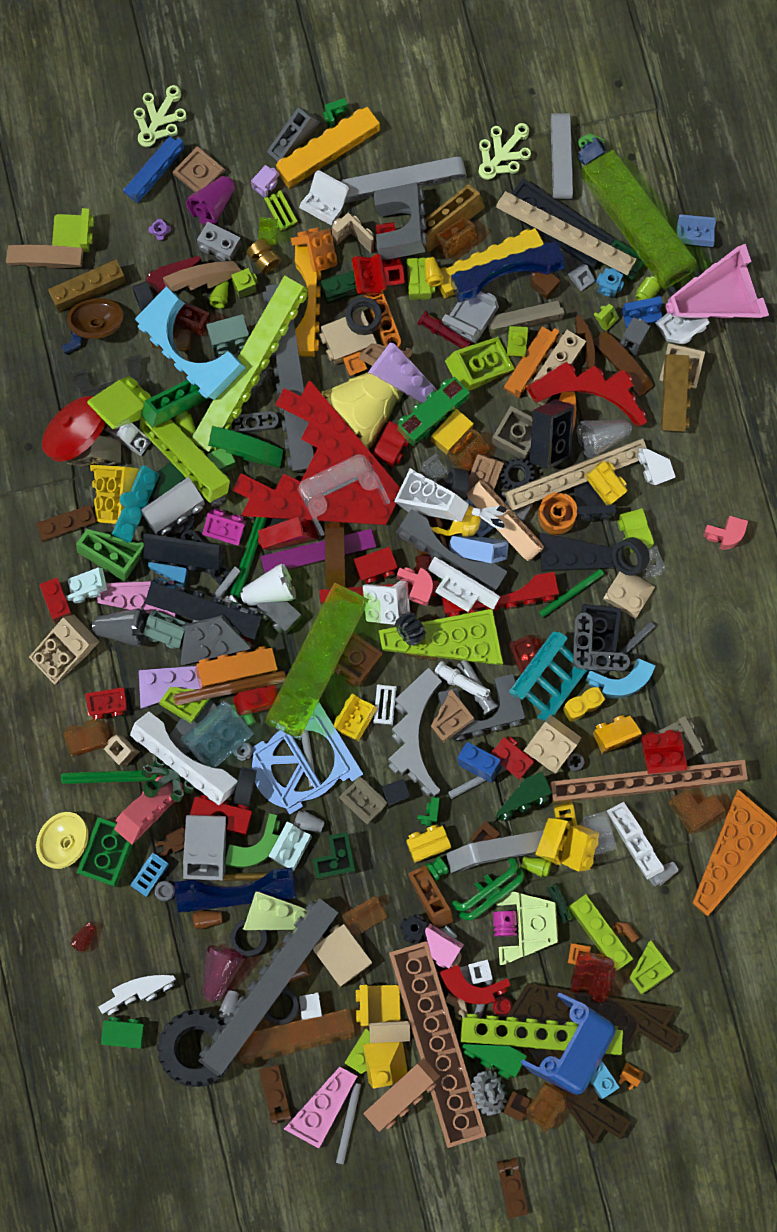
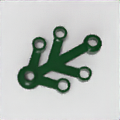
(152, 787)

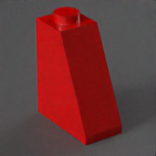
(287, 534)

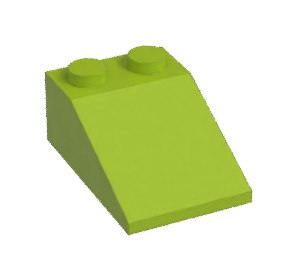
(479, 363)
(120, 402)

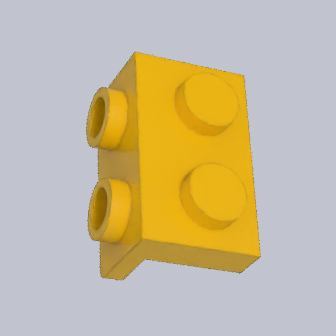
(354, 717)

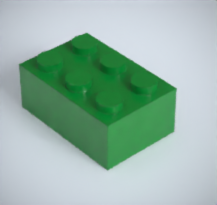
(105, 854)

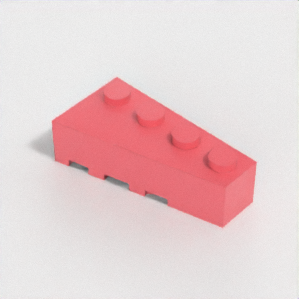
(144, 813)

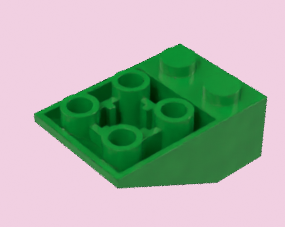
(503, 1058)

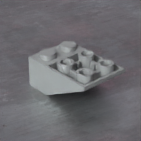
(204, 847)

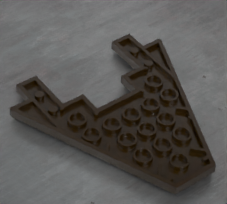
(630, 1016)

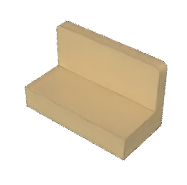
(389, 1032)

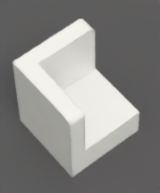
(310, 1006)

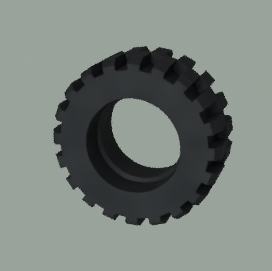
(169, 1042)

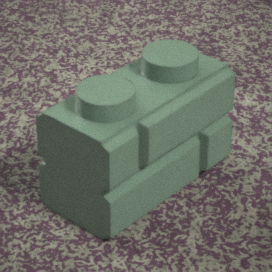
(165, 629)

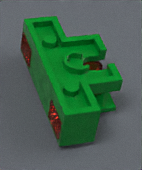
(435, 409)

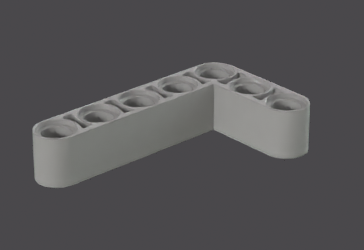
(493, 850)

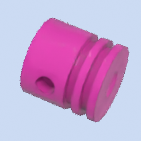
(505, 923)

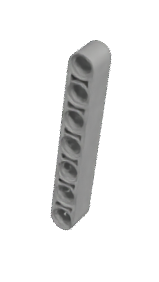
(424, 174)

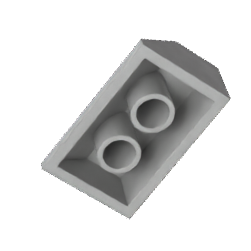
(173, 507)

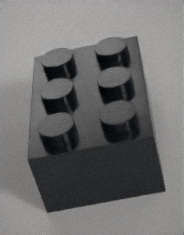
(551, 434)

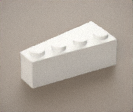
(430, 498)

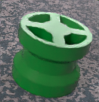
(437, 868)

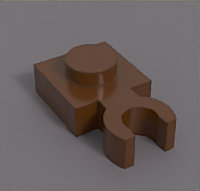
(175, 842)

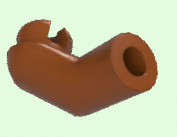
(623, 928)

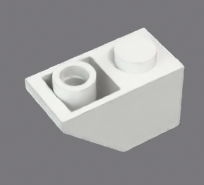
(130, 437)
(656, 466)

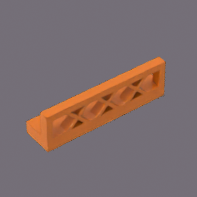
(528, 365)

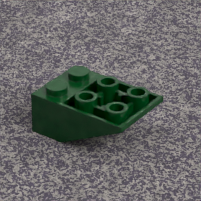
(530, 792)

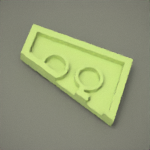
(272, 914)

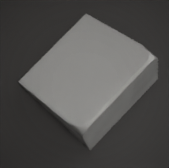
(582, 277)

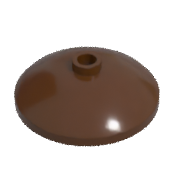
(95, 318)

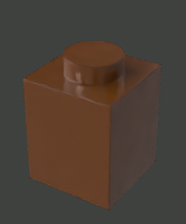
(544, 284)

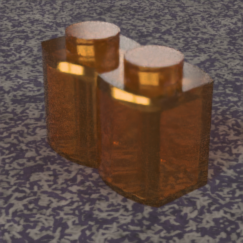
(465, 452)
(84, 738)

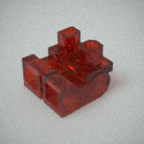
(593, 974)

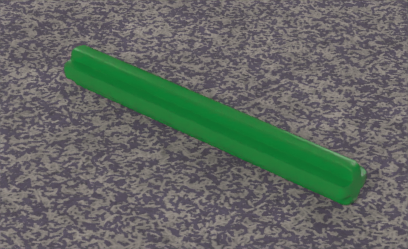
(248, 557)
(104, 777)

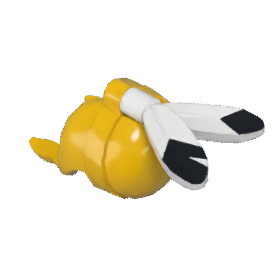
(472, 519)

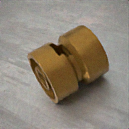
(263, 256)

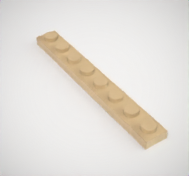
(566, 233)
(571, 476)

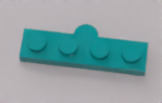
(134, 502)

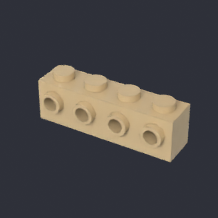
(567, 349)

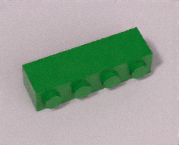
(171, 403)

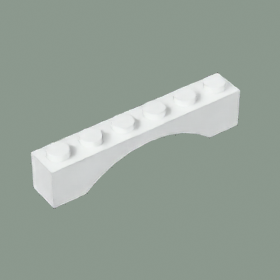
(211, 781)

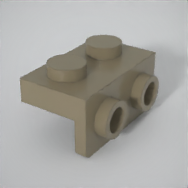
(363, 800)

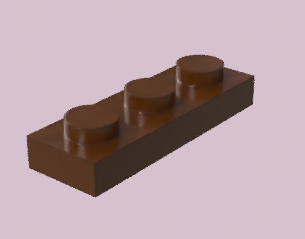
(66, 523)

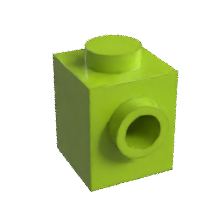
(244, 283)

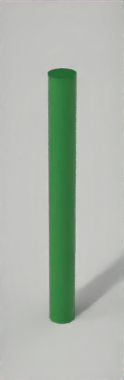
(571, 593)

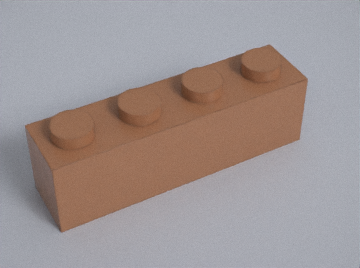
(404, 1092)

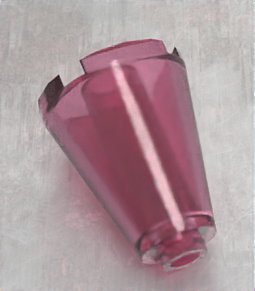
(219, 971)

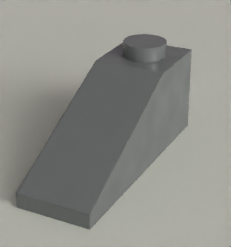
(294, 133)

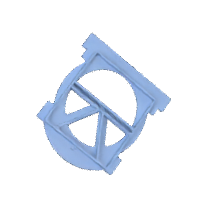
(263, 758)

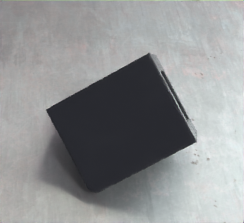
(395, 792)

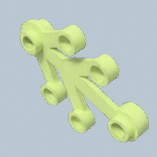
(159, 118)
(502, 154)

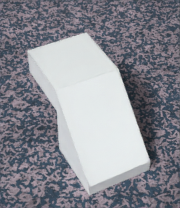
(477, 972)

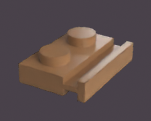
(485, 469)

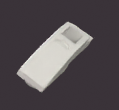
(143, 987)

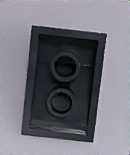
(604, 631)

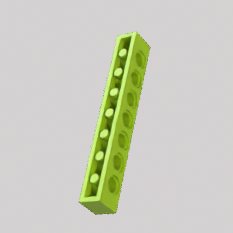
(469, 1033)

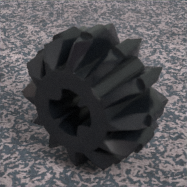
(410, 628)

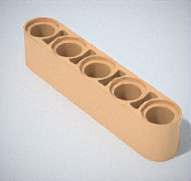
(515, 530)

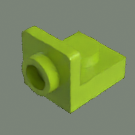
(517, 341)

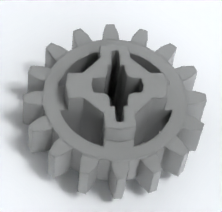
(489, 1093)

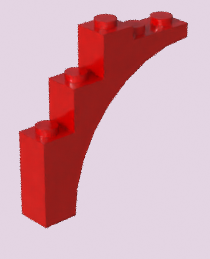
(590, 381)

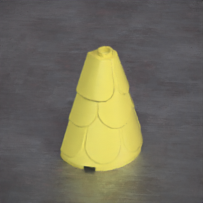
(364, 405)

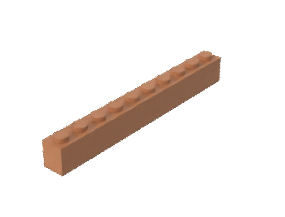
(642, 782)

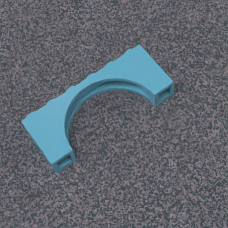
(159, 321)

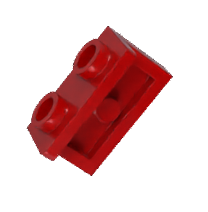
(369, 274)
(106, 702)
(513, 757)

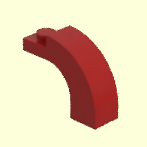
(392, 267)
(461, 989)

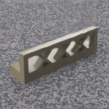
(526, 317)

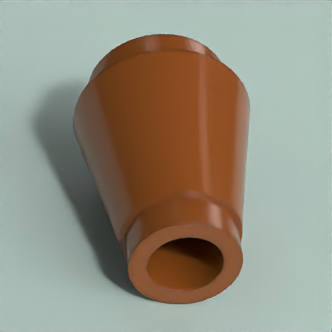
(205, 919)

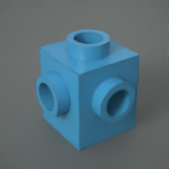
(610, 282)

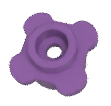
(159, 223)

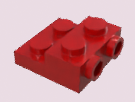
(663, 752)

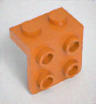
(319, 246)

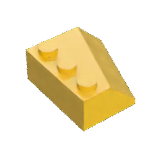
(109, 485)

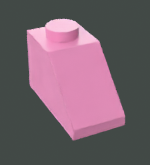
(442, 946)

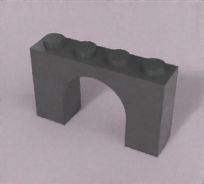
(411, 237)
(509, 711)

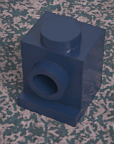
(592, 151)

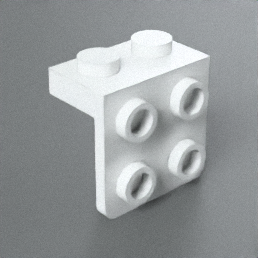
(325, 198)
(680, 329)

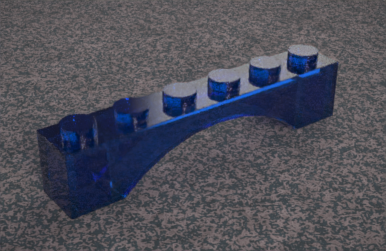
(541, 259)
(194, 895)

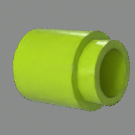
(648, 289)

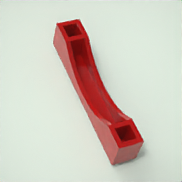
(539, 588)

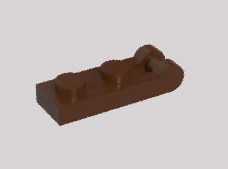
(274, 1093)
(512, 1189)

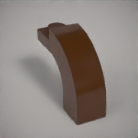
(334, 554)

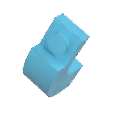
(623, 687)

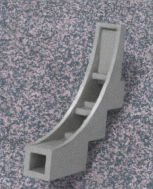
(408, 757)

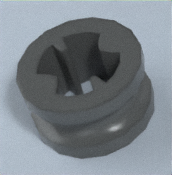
(570, 758)

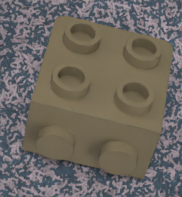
(692, 744)

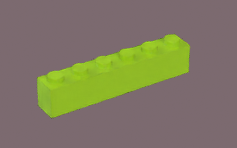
(187, 458)

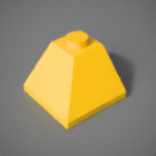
(384, 1063)

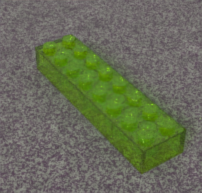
(638, 219)
(316, 661)

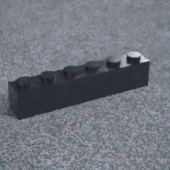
(201, 607)

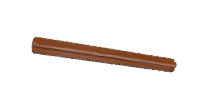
(229, 688)

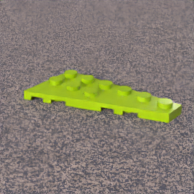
(457, 637)

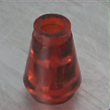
(83, 937)

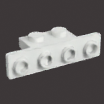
(460, 588)

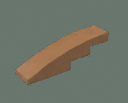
(44, 255)
(208, 274)

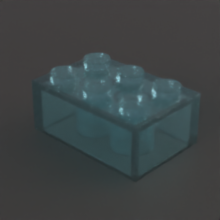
(217, 736)

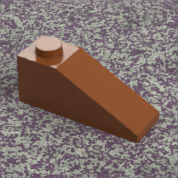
(430, 897)

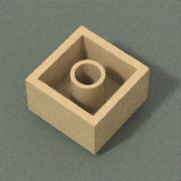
(552, 744)

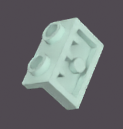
(86, 585)
(290, 846)

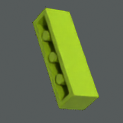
(600, 932)

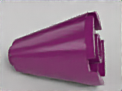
(211, 200)

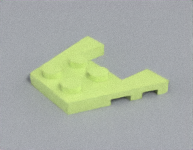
(535, 926)

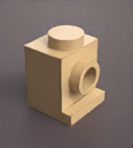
(114, 747)

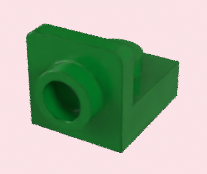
(336, 109)
(432, 809)

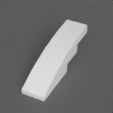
(635, 840)

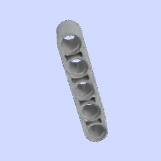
(561, 156)

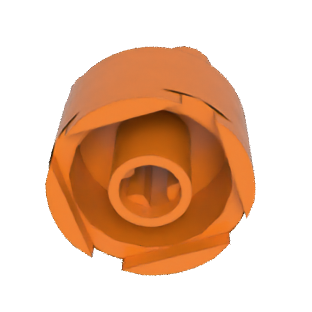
(557, 503)

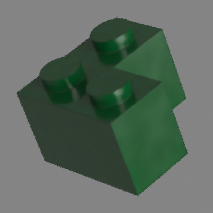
(339, 862)

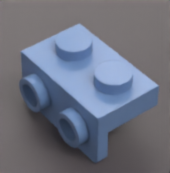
(696, 230)

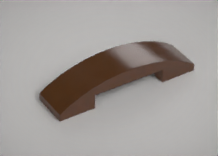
(583, 332)
(622, 360)

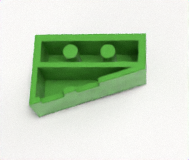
(110, 552)

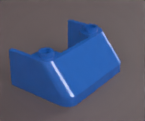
(582, 1053)

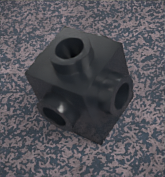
(409, 935)

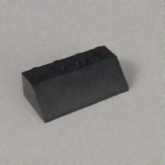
(183, 553)

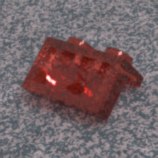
(525, 650)

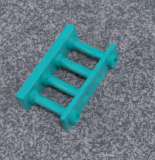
(534, 671)

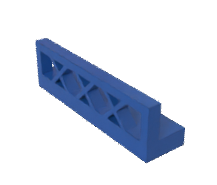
(154, 169)

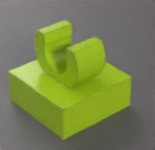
(606, 317)

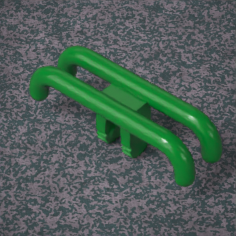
(490, 892)

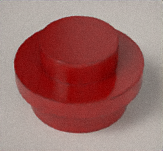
(502, 1006)

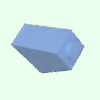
(479, 548)

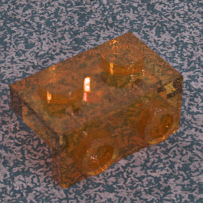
(546, 1106)

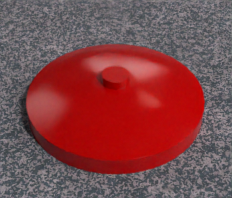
(72, 430)

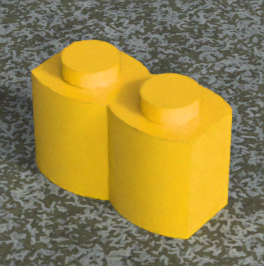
(588, 702)

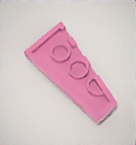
(129, 596)
(319, 1113)

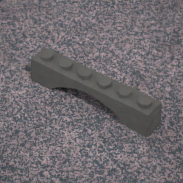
(418, 531)

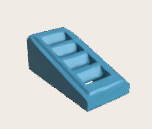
(174, 573)
(148, 864)

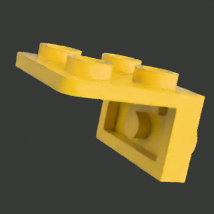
(378, 1004)

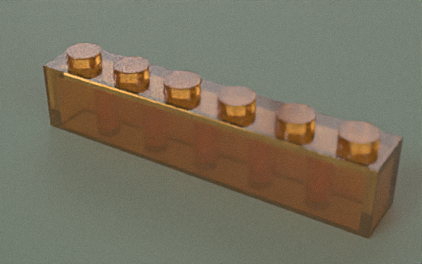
(297, 1035)

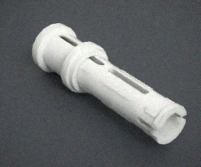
(454, 677)

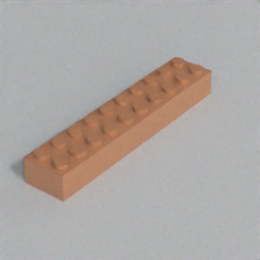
(437, 1043)

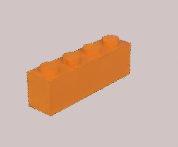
(236, 667)

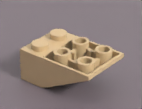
(63, 648)

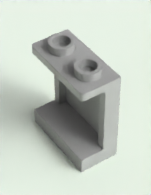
(472, 316)

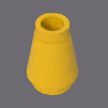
(433, 274)

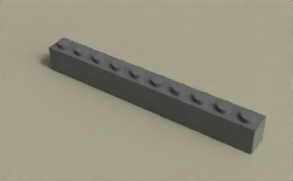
(290, 378)
(268, 986)

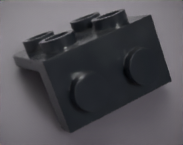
(590, 504)

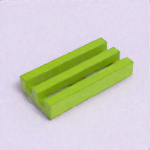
(274, 197)

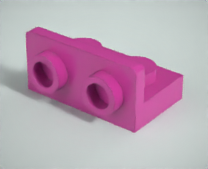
(224, 526)

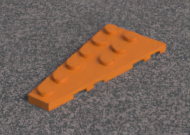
(739, 844)

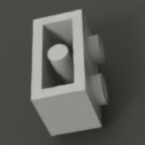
(218, 242)

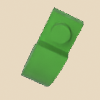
(252, 856)

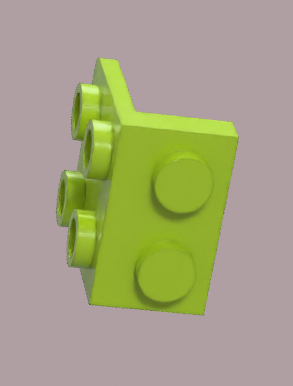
(73, 230)

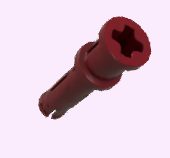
(436, 326)

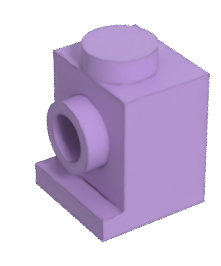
(265, 181)

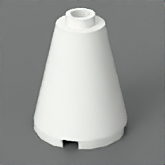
(270, 587)

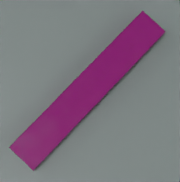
(315, 552)

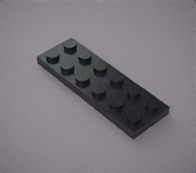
(541, 200)

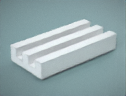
(386, 688)

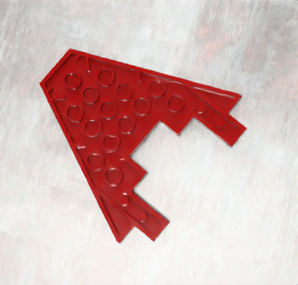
(334, 445)

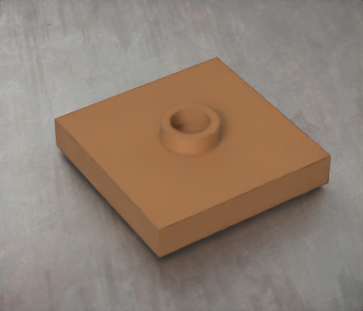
(198, 170)

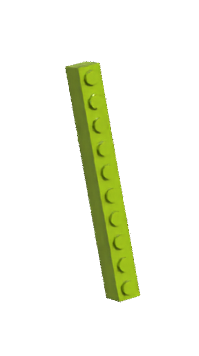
(255, 357)

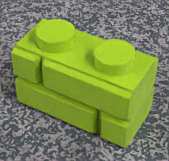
(417, 286)

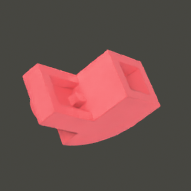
(730, 536)
(421, 584)

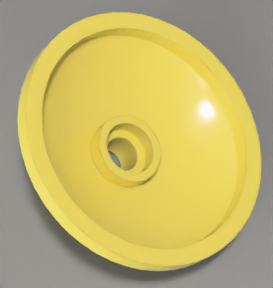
(62, 840)

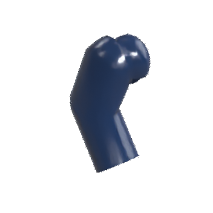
(74, 343)

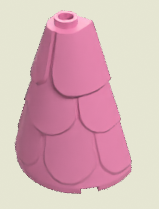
(720, 291)

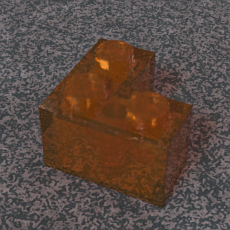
(693, 814)

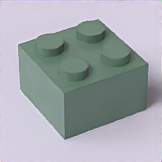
(228, 335)

